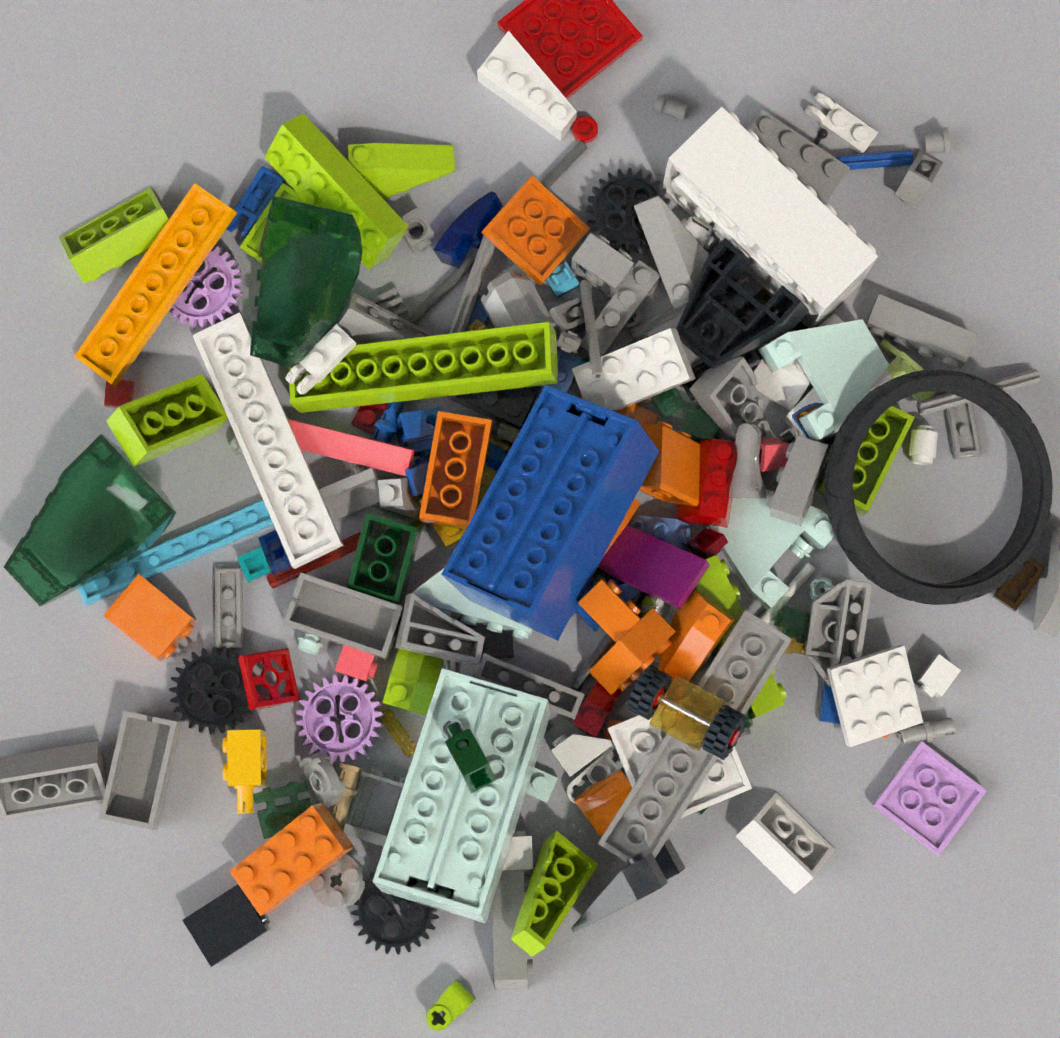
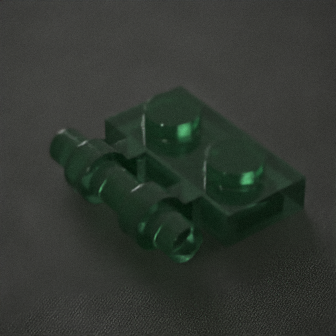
(277, 817)

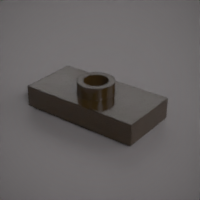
(1016, 589)

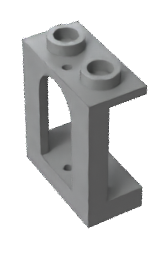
(366, 785)

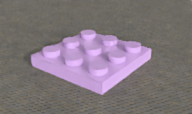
(929, 798)

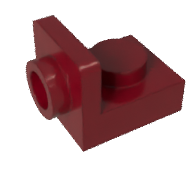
(367, 416)
(707, 543)

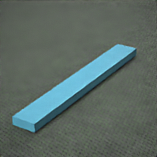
(180, 550)

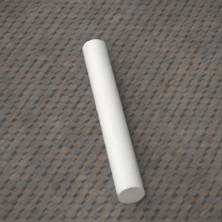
(793, 586)

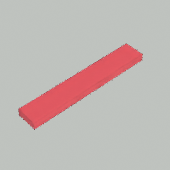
(352, 448)

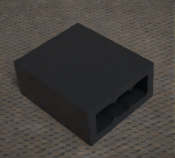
(226, 925)

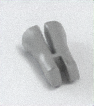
(747, 475)

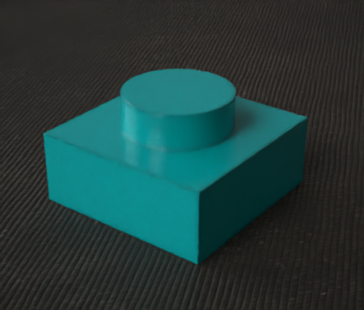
(254, 565)

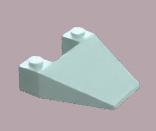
(839, 363)
(760, 540)

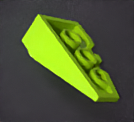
(399, 167)
(412, 681)

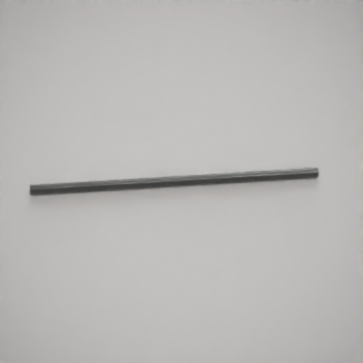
(468, 263)

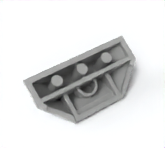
(837, 625)

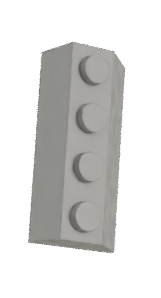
(52, 780)

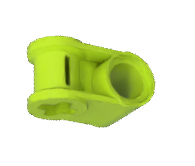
(452, 1002)

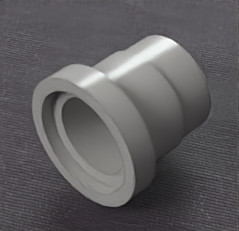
(937, 141)

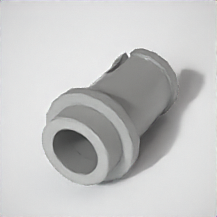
(670, 107)

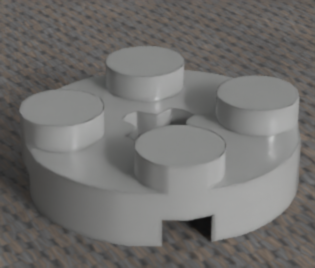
(322, 779)
(342, 895)

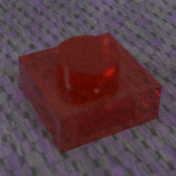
(118, 395)

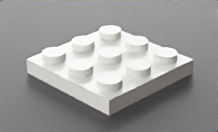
(875, 695)

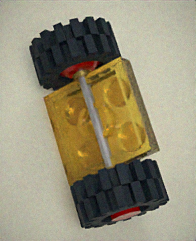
(687, 712)

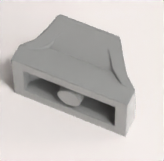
(568, 313)

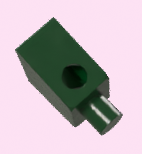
(468, 757)

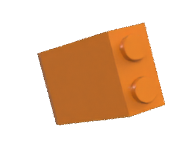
(676, 468)
(150, 618)

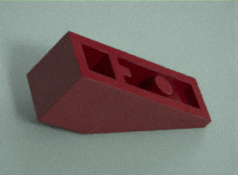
(595, 709)

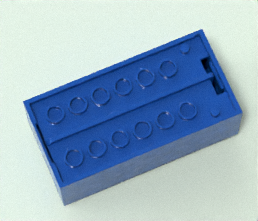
(551, 511)

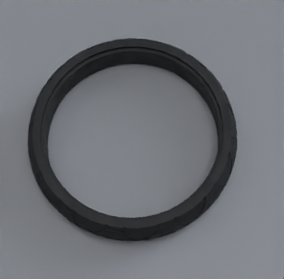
(1035, 481)

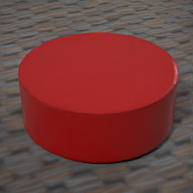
(585, 129)

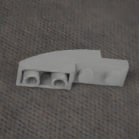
(1048, 593)

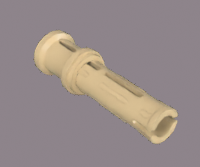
(349, 775)

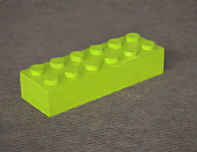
(331, 182)
(718, 589)

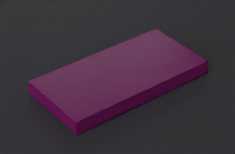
(653, 566)

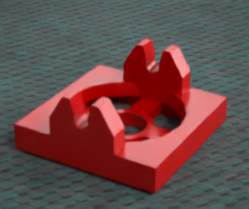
(283, 659)

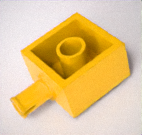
(246, 764)

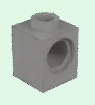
(416, 219)

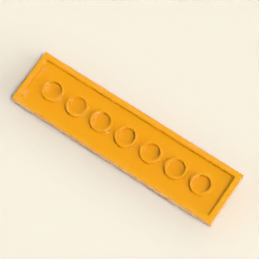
(155, 284)

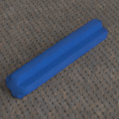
(877, 159)

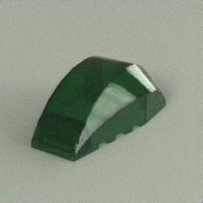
(304, 278)
(89, 524)

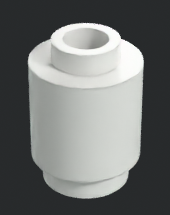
(923, 445)

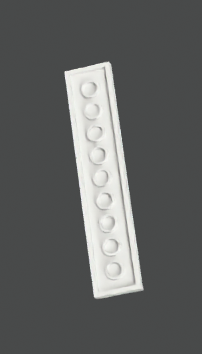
(267, 441)

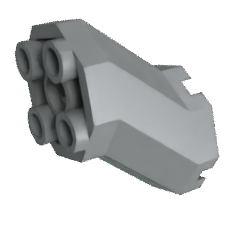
(515, 302)

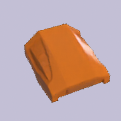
(604, 800)

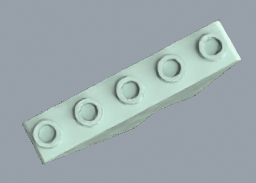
(450, 601)

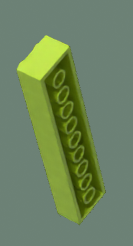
(436, 368)

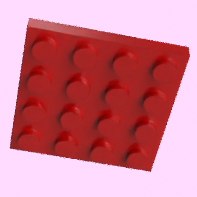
(571, 38)

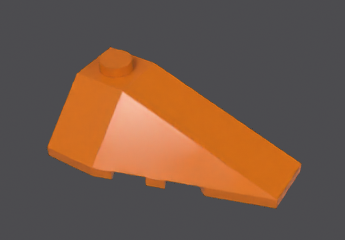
(698, 632)

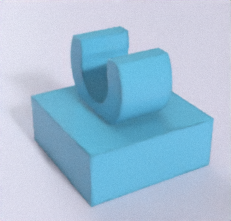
(562, 280)

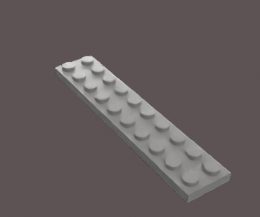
(675, 767)

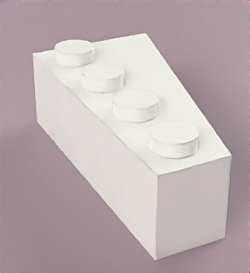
(523, 85)

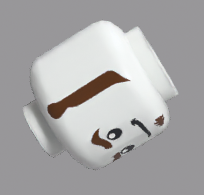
(700, 230)

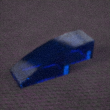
(467, 230)

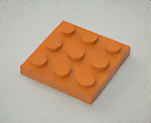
(535, 230)

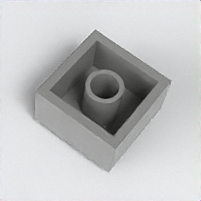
(601, 264)

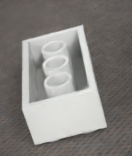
(636, 372)

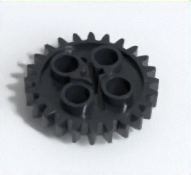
(605, 209)
(206, 713)
(374, 924)

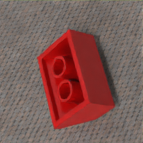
(716, 472)

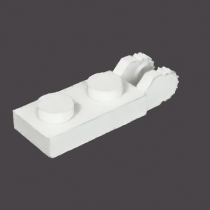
(842, 124)
(321, 359)

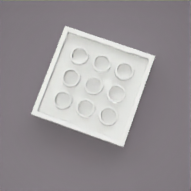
(637, 743)

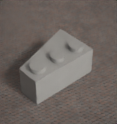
(798, 480)
(435, 634)

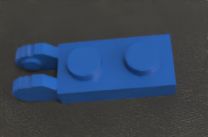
(256, 199)

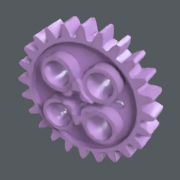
(218, 300)
(315, 722)

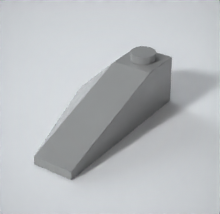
(673, 248)
(731, 397)

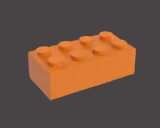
(455, 469)
(291, 859)

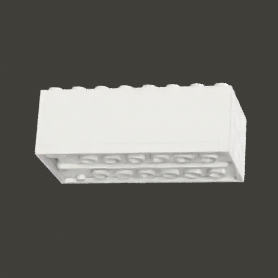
(768, 215)

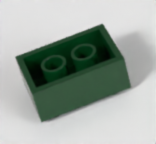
(385, 554)

